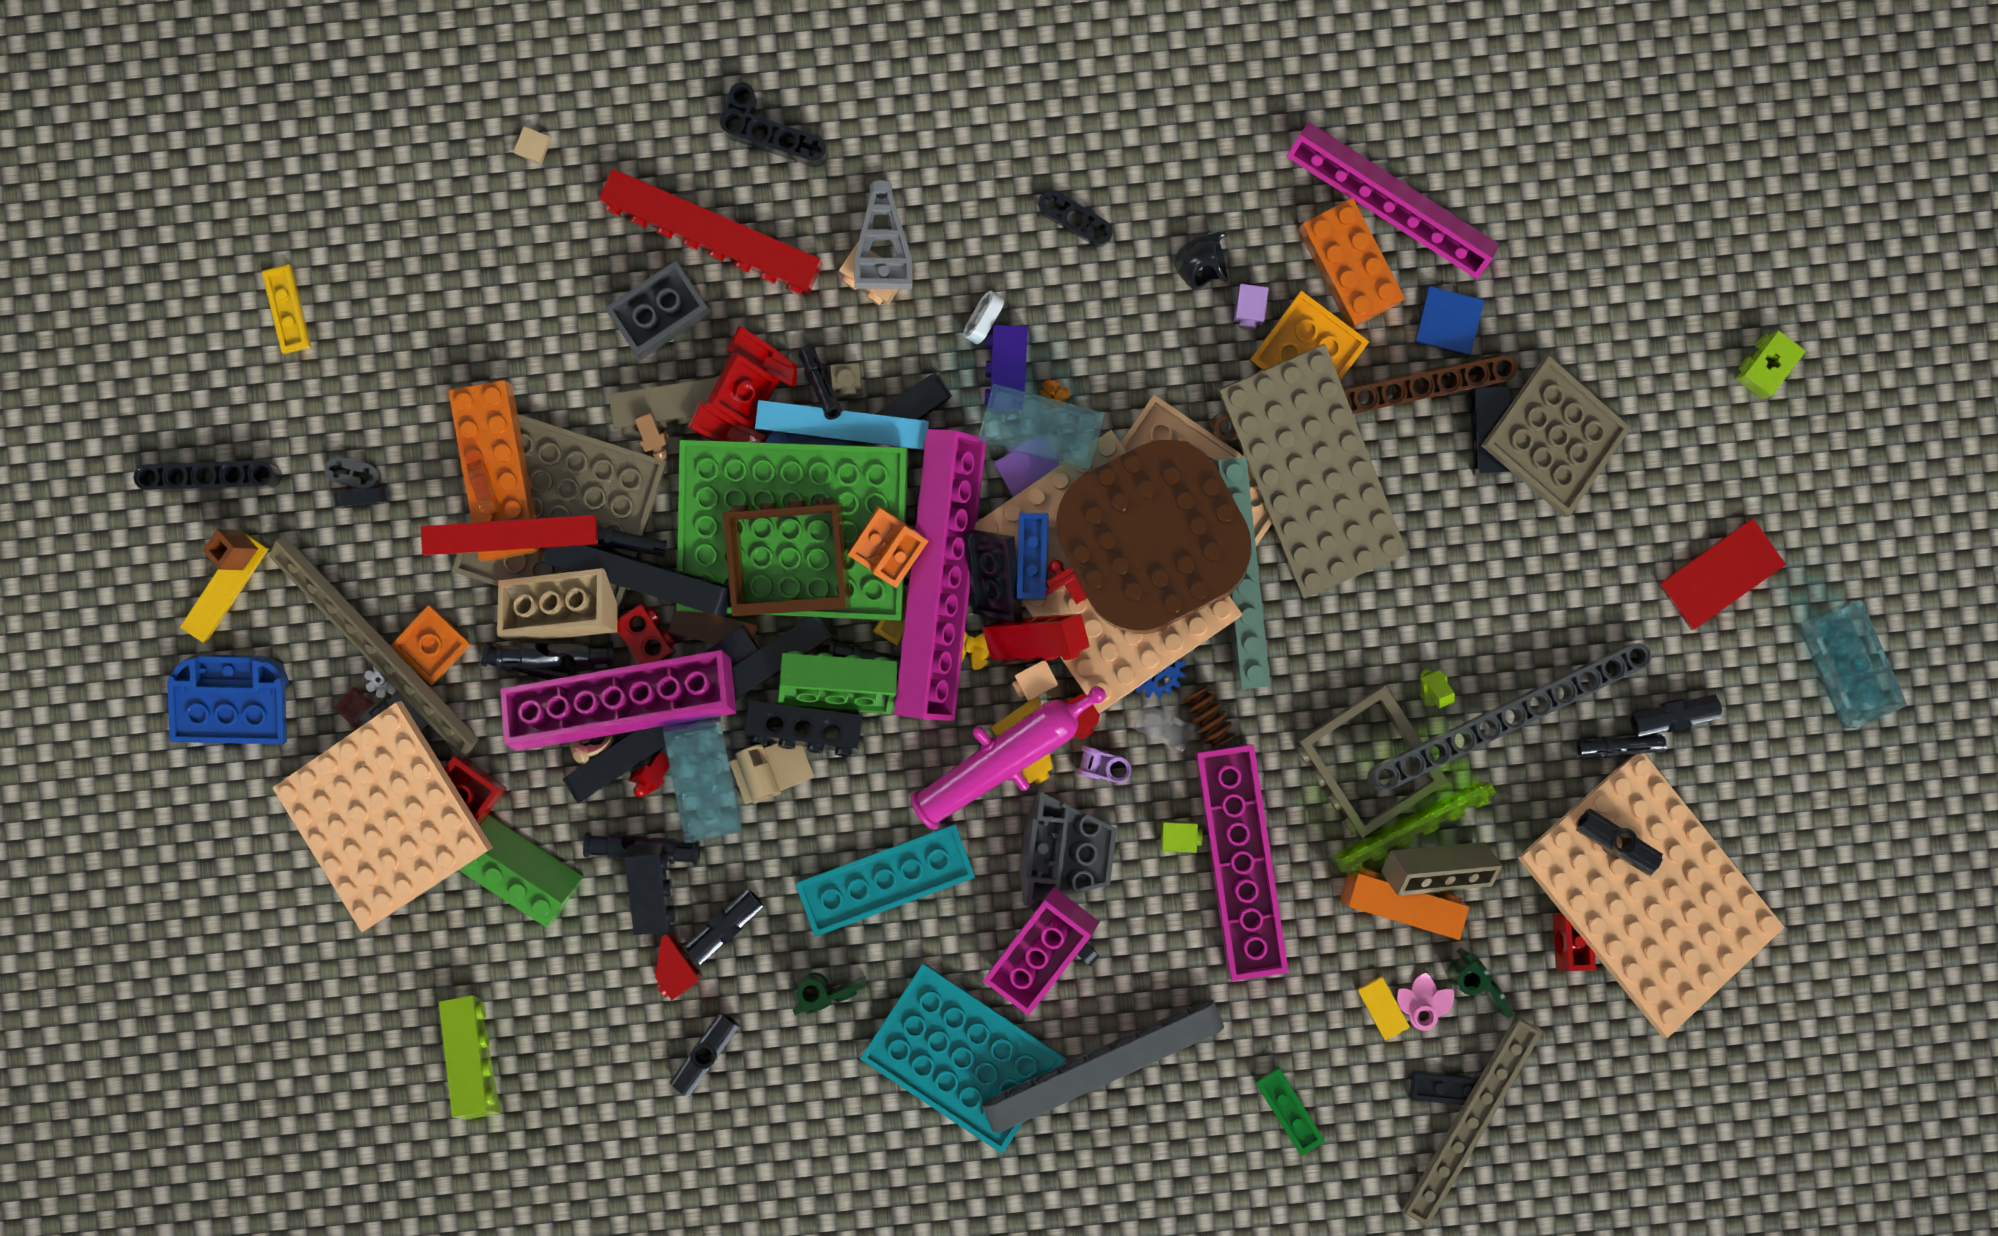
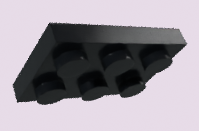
(993, 575)

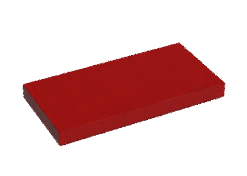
(1722, 574)

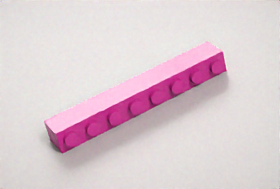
(1393, 200)

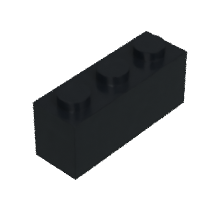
(1486, 409)
(649, 888)

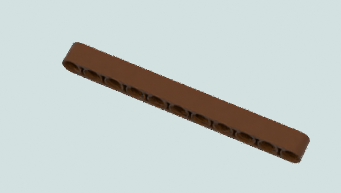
(1404, 386)

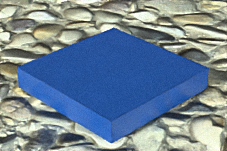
(1449, 321)

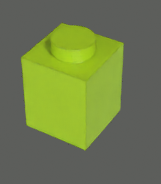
(1180, 836)

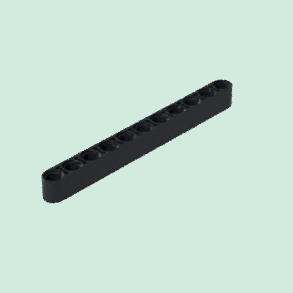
(647, 742)

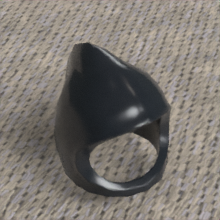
(1203, 253)

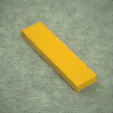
(220, 596)

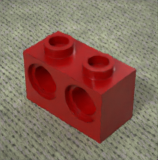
(639, 641)

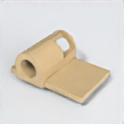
(768, 770)

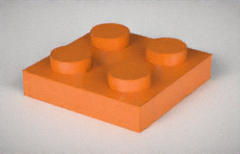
(431, 645)

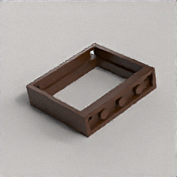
(735, 565)

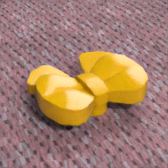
(978, 648)

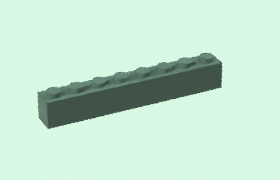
(1248, 630)

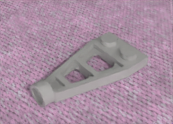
(882, 272)

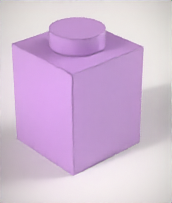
(1250, 305)

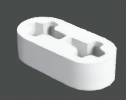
(983, 317)

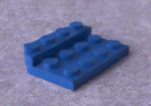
(228, 700)

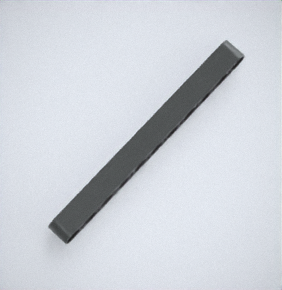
(1522, 712)

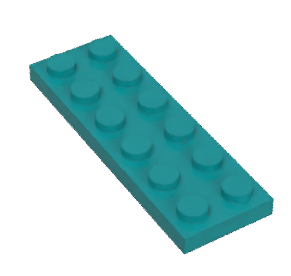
(885, 880)

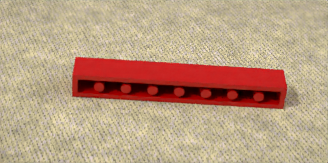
(711, 232)

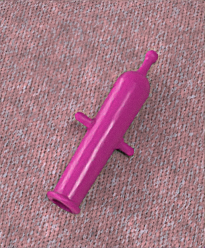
(1002, 758)

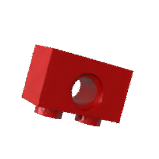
(1570, 948)

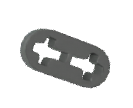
(354, 467)

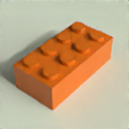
(1351, 263)
(1432, 912)

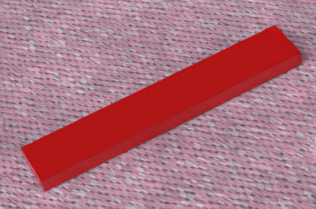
(509, 535)

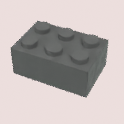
(658, 310)

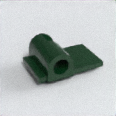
(1477, 981)
(812, 1003)

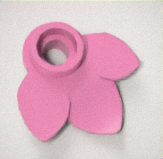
(1427, 998)

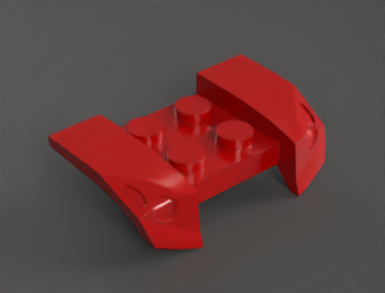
(746, 378)

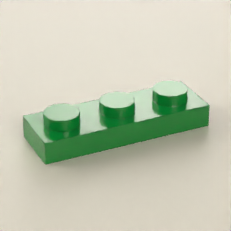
(1289, 1111)

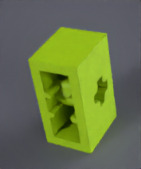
(1783, 356)

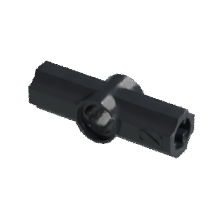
(1676, 715)
(1632, 850)
(723, 926)
(694, 1067)

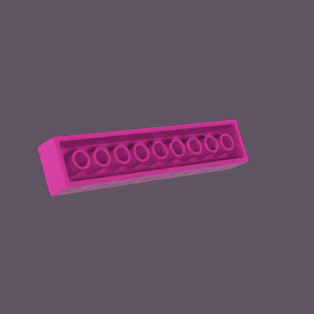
(940, 576)

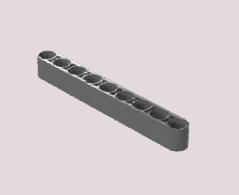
(1102, 1066)

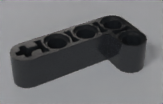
(776, 131)

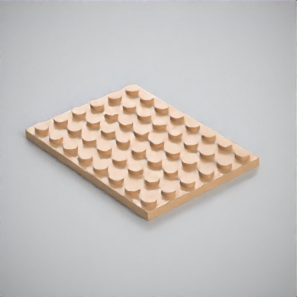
(1115, 657)
(1660, 934)

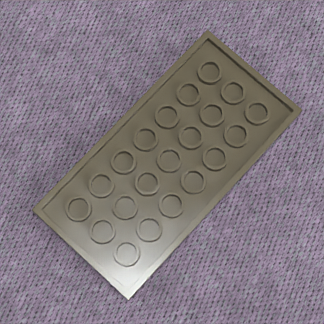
(1313, 471)

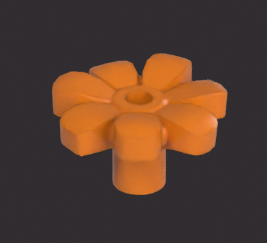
(1053, 391)

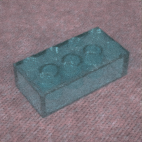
(1041, 427)
(1852, 664)
(702, 779)

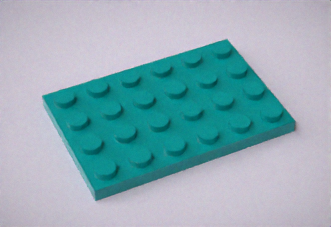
(956, 1052)

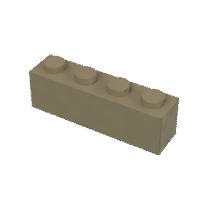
(667, 403)
(1441, 868)

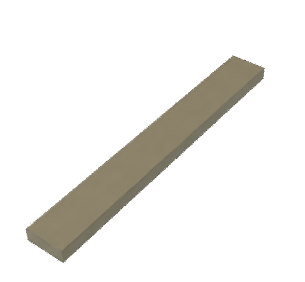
(1472, 1121)

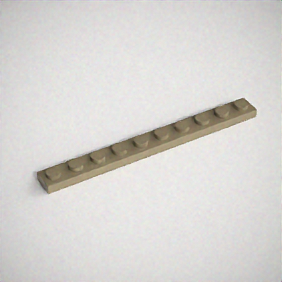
(373, 647)

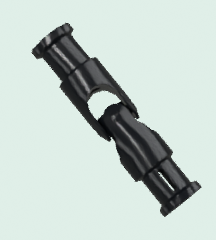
(533, 654)
(615, 847)

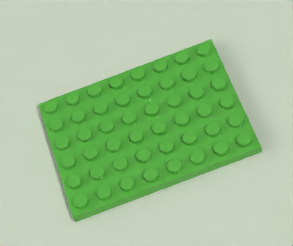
(789, 553)

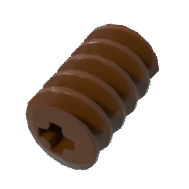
(1209, 717)

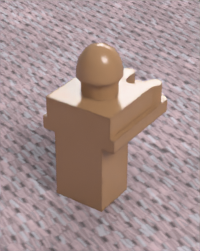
(652, 436)

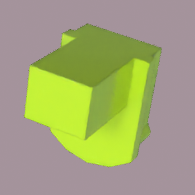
(1435, 689)

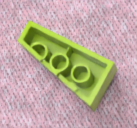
(468, 1058)

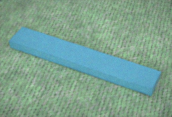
(848, 426)

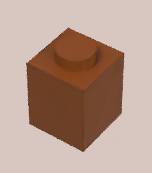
(230, 549)

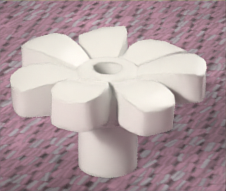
(378, 683)

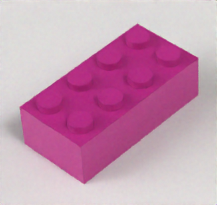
(1041, 951)

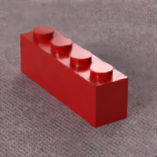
(1037, 638)

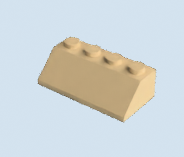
(556, 606)

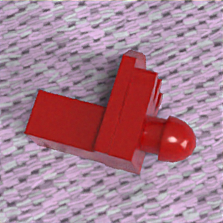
(1065, 578)
(650, 776)

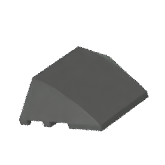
(1063, 850)

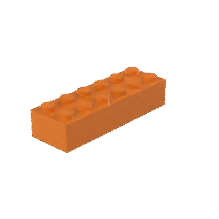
(490, 431)

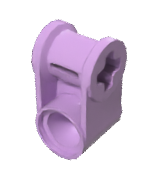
(1101, 765)

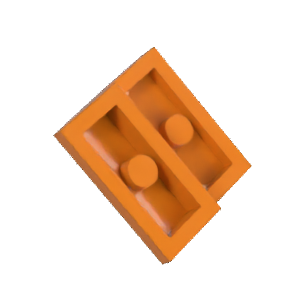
(887, 546)

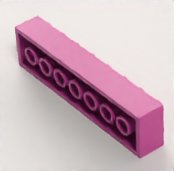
(618, 700)
(1241, 862)

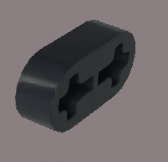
(360, 498)

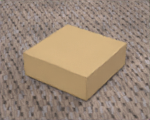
(532, 145)

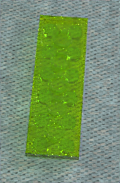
(1402, 832)

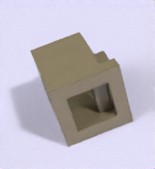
(847, 380)

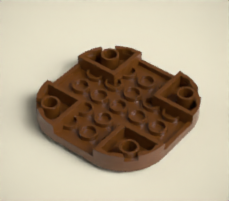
(1153, 536)

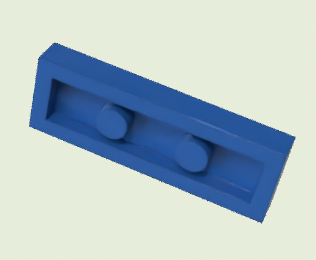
(1032, 556)

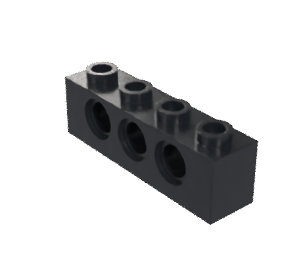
(762, 713)

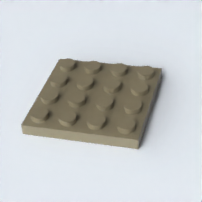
(1556, 436)

